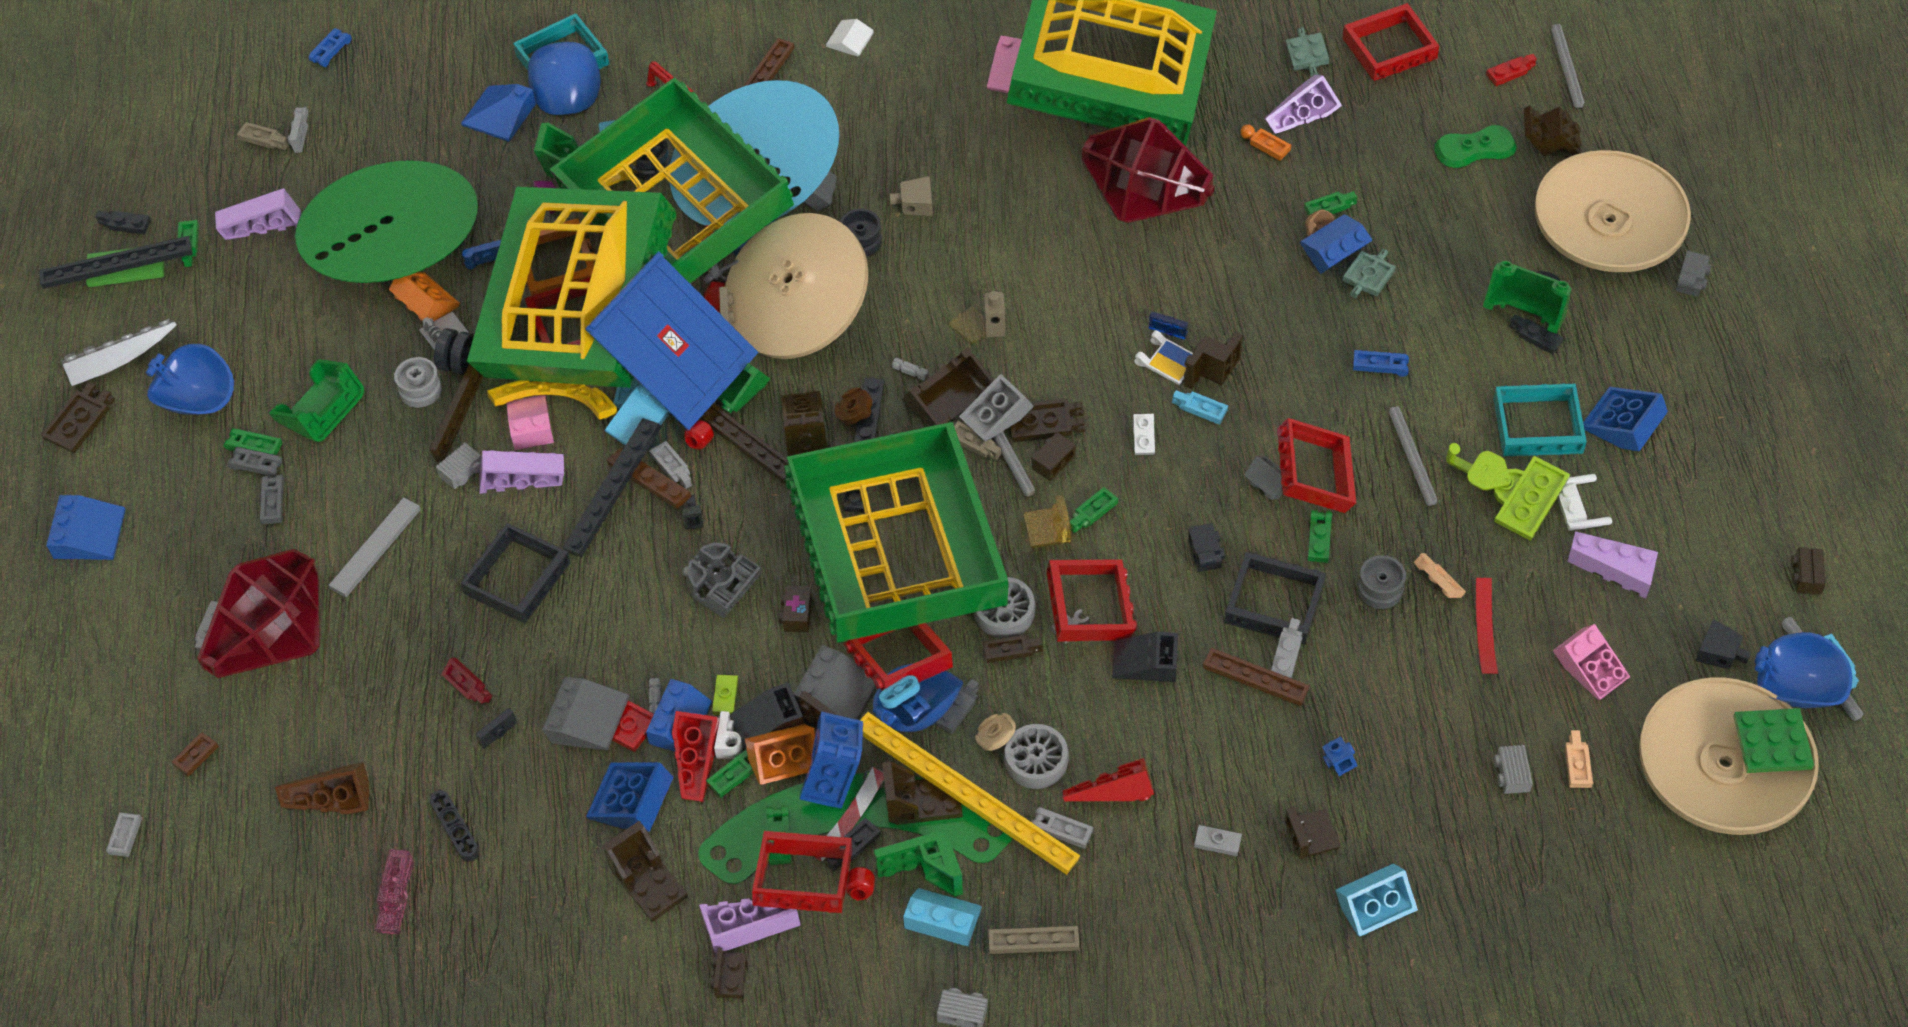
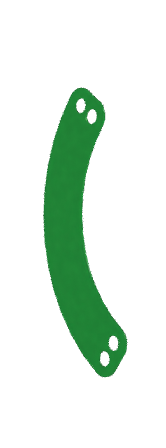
(744, 832)

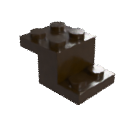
(1552, 131)
(1213, 360)

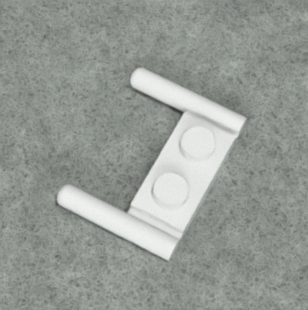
(1572, 506)

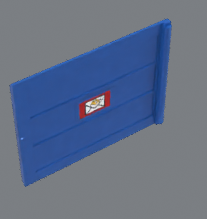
(672, 340)

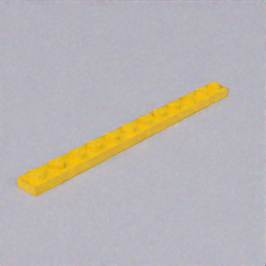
(969, 794)

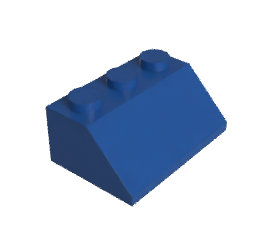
(1335, 242)
(677, 697)

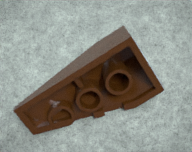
(335, 790)

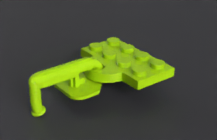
(1528, 496)

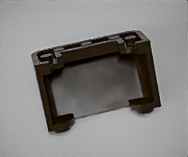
(949, 389)

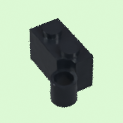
(1205, 547)

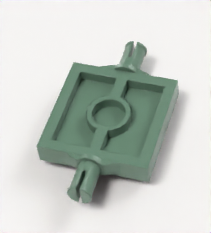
(1307, 51)
(1369, 273)

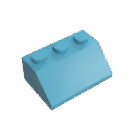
(1377, 899)
(941, 916)

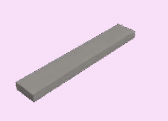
(374, 547)

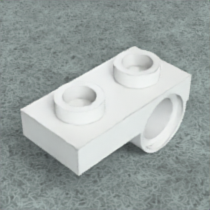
(1144, 434)

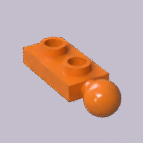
(1266, 142)

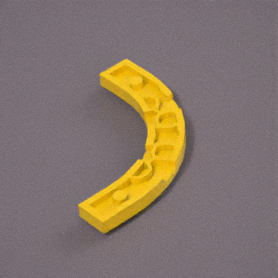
(591, 397)

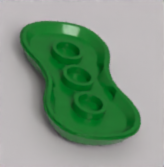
(1462, 149)

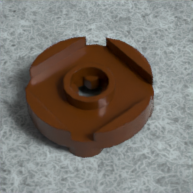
(847, 413)

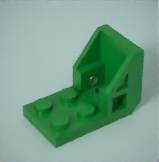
(553, 146)
(925, 850)

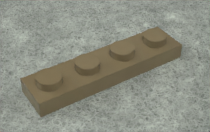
(1033, 940)

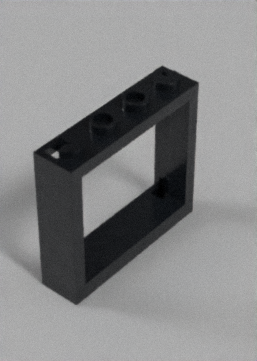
(509, 533)
(1263, 623)

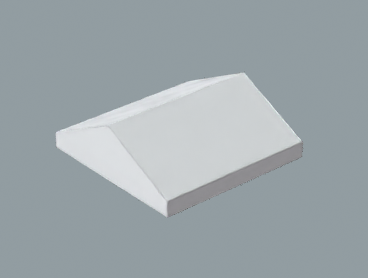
(850, 37)

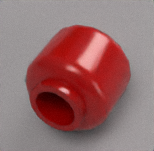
(699, 435)
(860, 883)

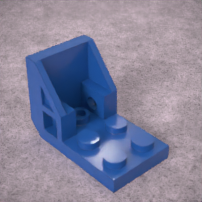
(834, 760)

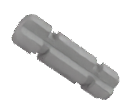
(910, 369)
(654, 694)

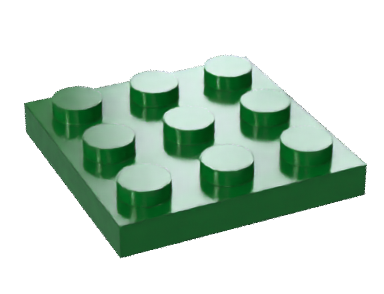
(1773, 740)

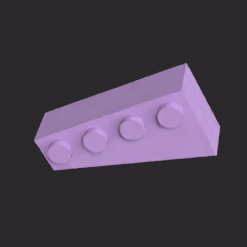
(519, 470)
(1614, 561)

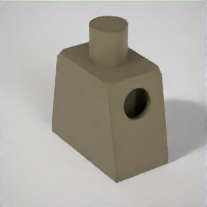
(914, 197)
(994, 308)

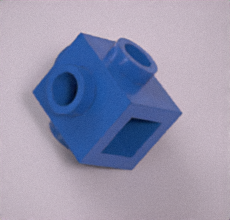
(1339, 756)

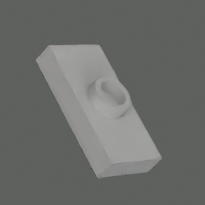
(124, 834)
(1217, 840)

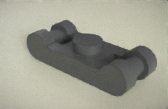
(254, 461)

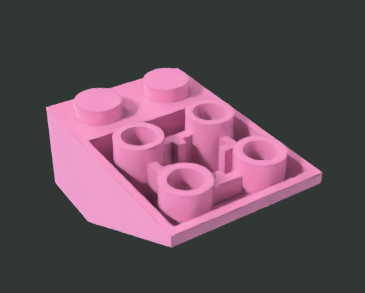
(1591, 661)

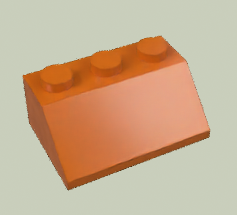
(423, 296)
(781, 753)

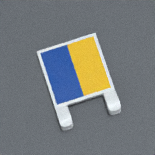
(1167, 360)

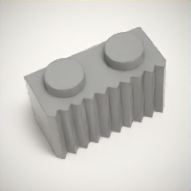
(459, 466)
(1513, 769)
(962, 1008)

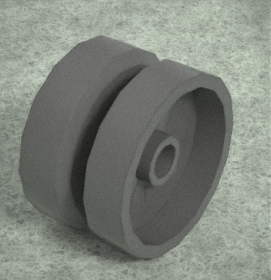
(1381, 582)

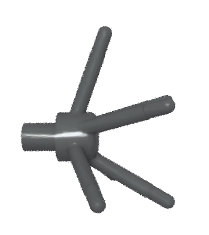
(716, 272)

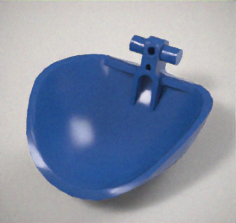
(564, 77)
(190, 381)
(1804, 671)
(938, 691)

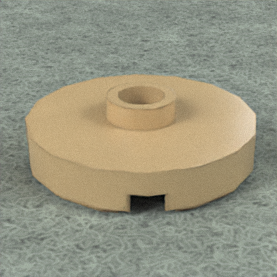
(995, 731)

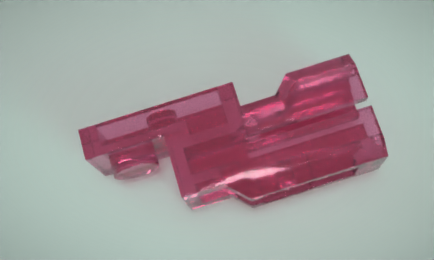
(393, 892)

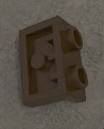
(729, 974)

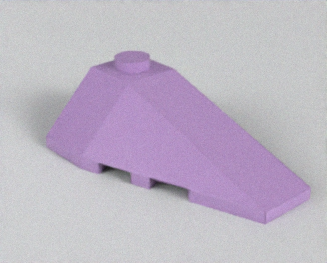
(1307, 103)

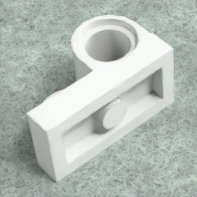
(726, 737)

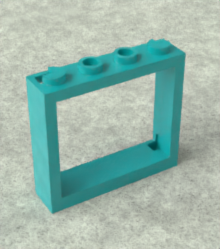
(555, 32)
(1540, 445)

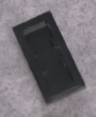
(496, 728)

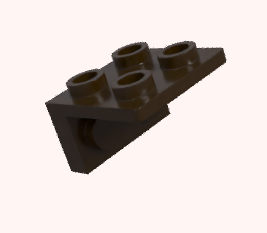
(1311, 832)

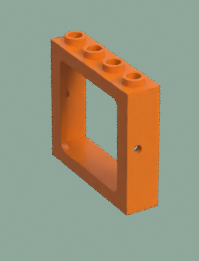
(550, 235)

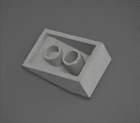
(996, 409)

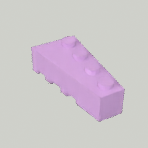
(258, 215)
(743, 923)

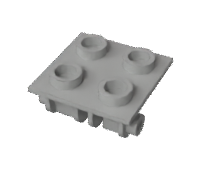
(432, 329)

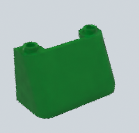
(1529, 293)
(743, 388)
(324, 404)

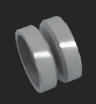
(418, 382)

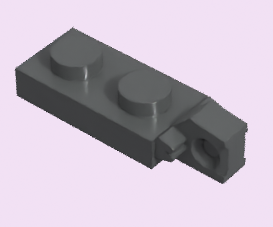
(960, 708)

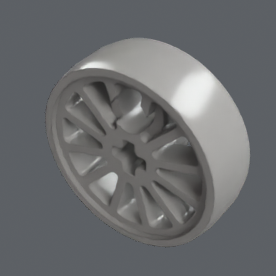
(1015, 625)
(1044, 759)

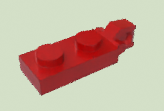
(1511, 69)

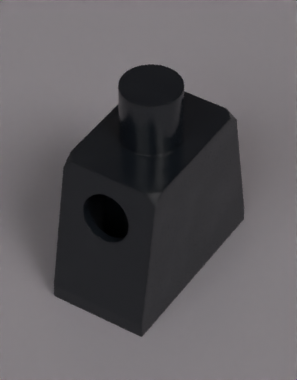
(1722, 647)

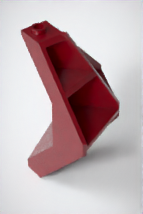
(1145, 171)
(264, 615)

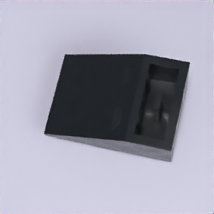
(1146, 657)
(768, 713)

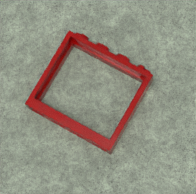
(1384, 20)
(548, 299)
(1342, 460)
(1090, 632)
(939, 661)
(808, 846)

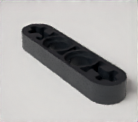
(454, 825)

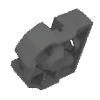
(719, 598)

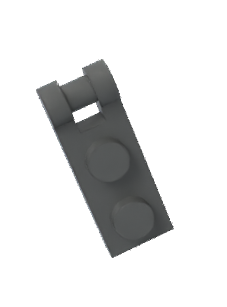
(272, 499)

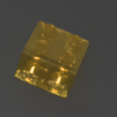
(1048, 525)

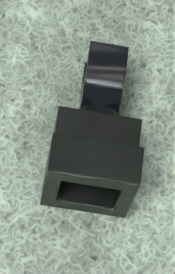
(692, 515)

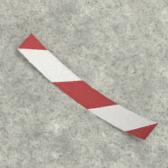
(858, 805)

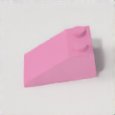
(1003, 64)
(529, 422)

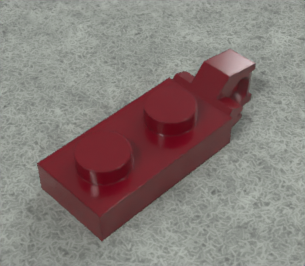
(466, 681)

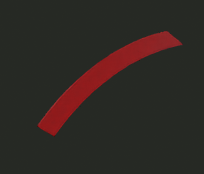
(1485, 625)

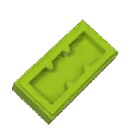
(725, 694)

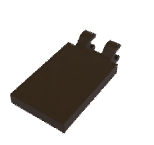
(78, 418)
(1049, 418)

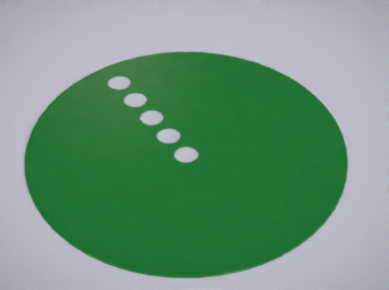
(430, 212)

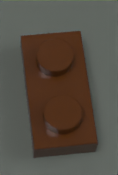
(195, 754)

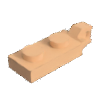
(1439, 576)
(1578, 762)

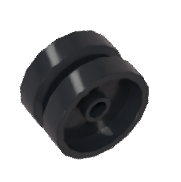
(644, 168)
(865, 227)
(453, 351)

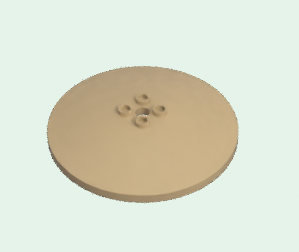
(1640, 197)
(818, 301)
(1682, 752)

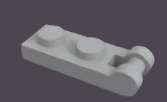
(1063, 827)

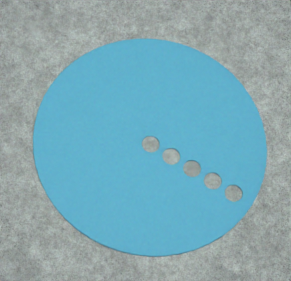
(787, 126)

